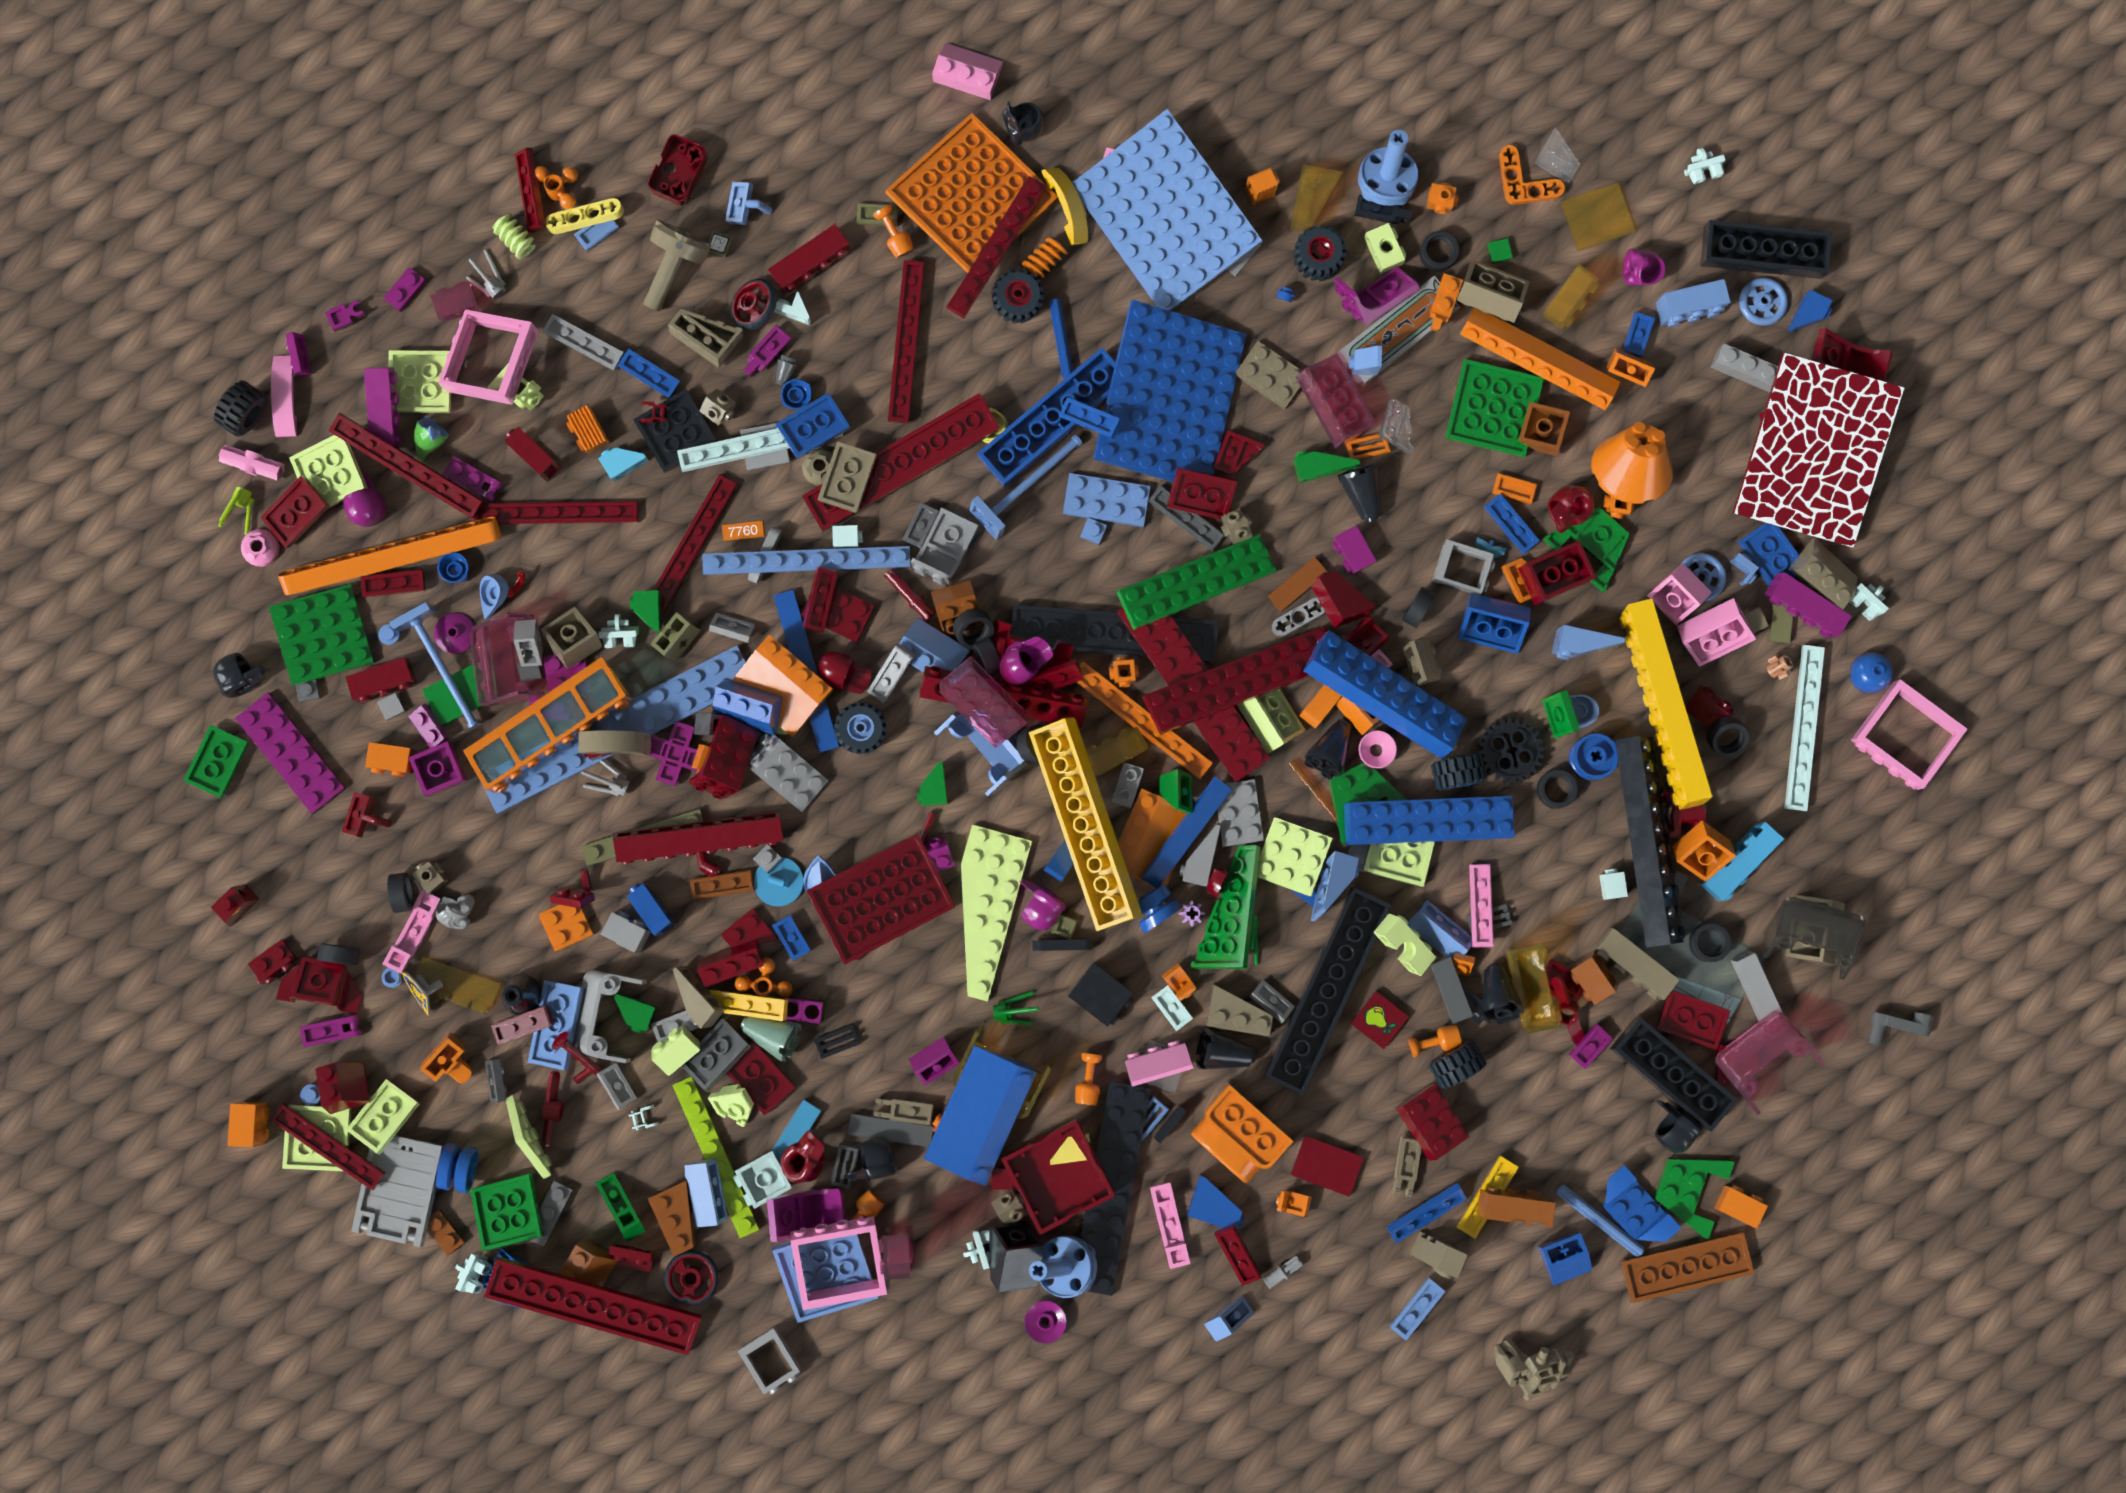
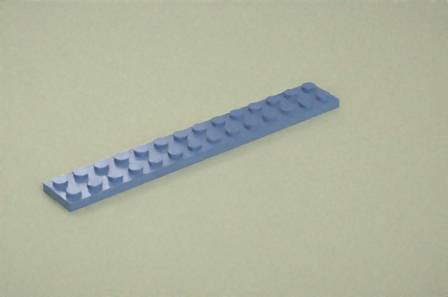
(647, 713)

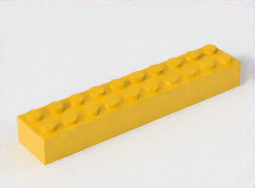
(1665, 705)
(1085, 823)

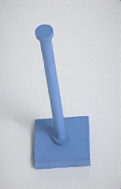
(988, 516)
(414, 619)

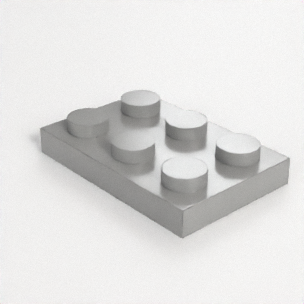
(1240, 815)

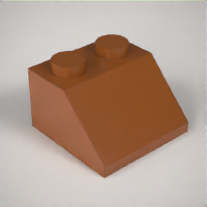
(1544, 428)
(1594, 978)
(589, 1263)

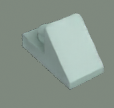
(796, 311)

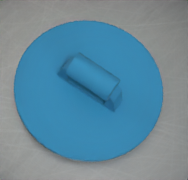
(781, 885)

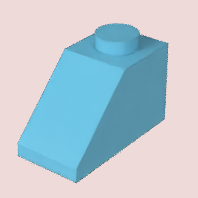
(621, 462)

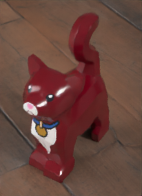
(1678, 817)

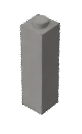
(1755, 984)

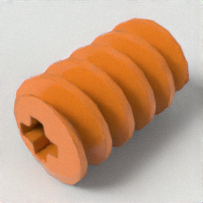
(1044, 257)

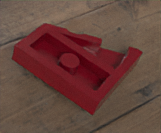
(747, 929)

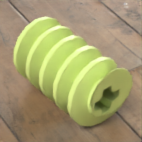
(513, 237)

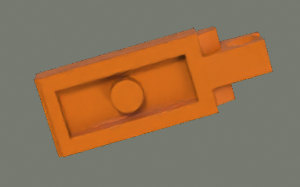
(1444, 300)

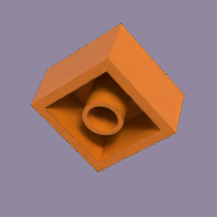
(1704, 851)
(248, 1124)

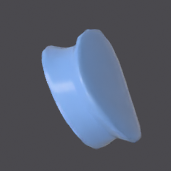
(1585, 709)

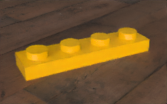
(752, 1005)
(1499, 1177)

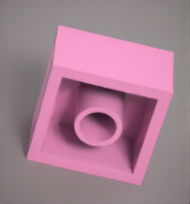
(1679, 594)

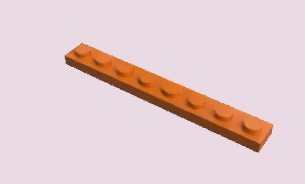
(1139, 717)

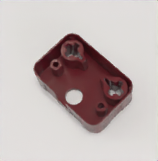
(688, 171)

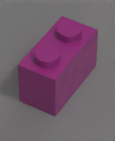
(1354, 550)
(934, 1061)

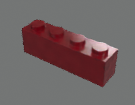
(809, 259)

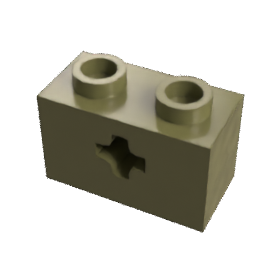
(675, 637)

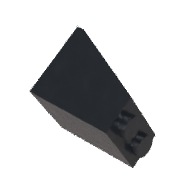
(1101, 995)
(1011, 1254)

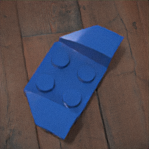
(1636, 1210)

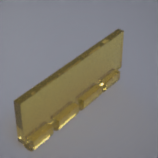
(462, 984)

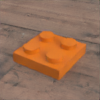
(565, 926)

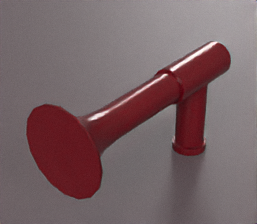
(591, 1067)

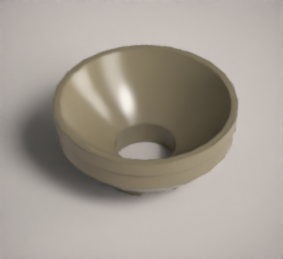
(813, 476)

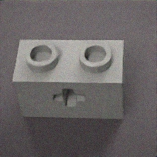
(528, 643)
(1127, 786)

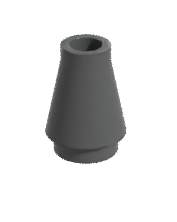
(785, 369)

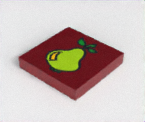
(1379, 1020)

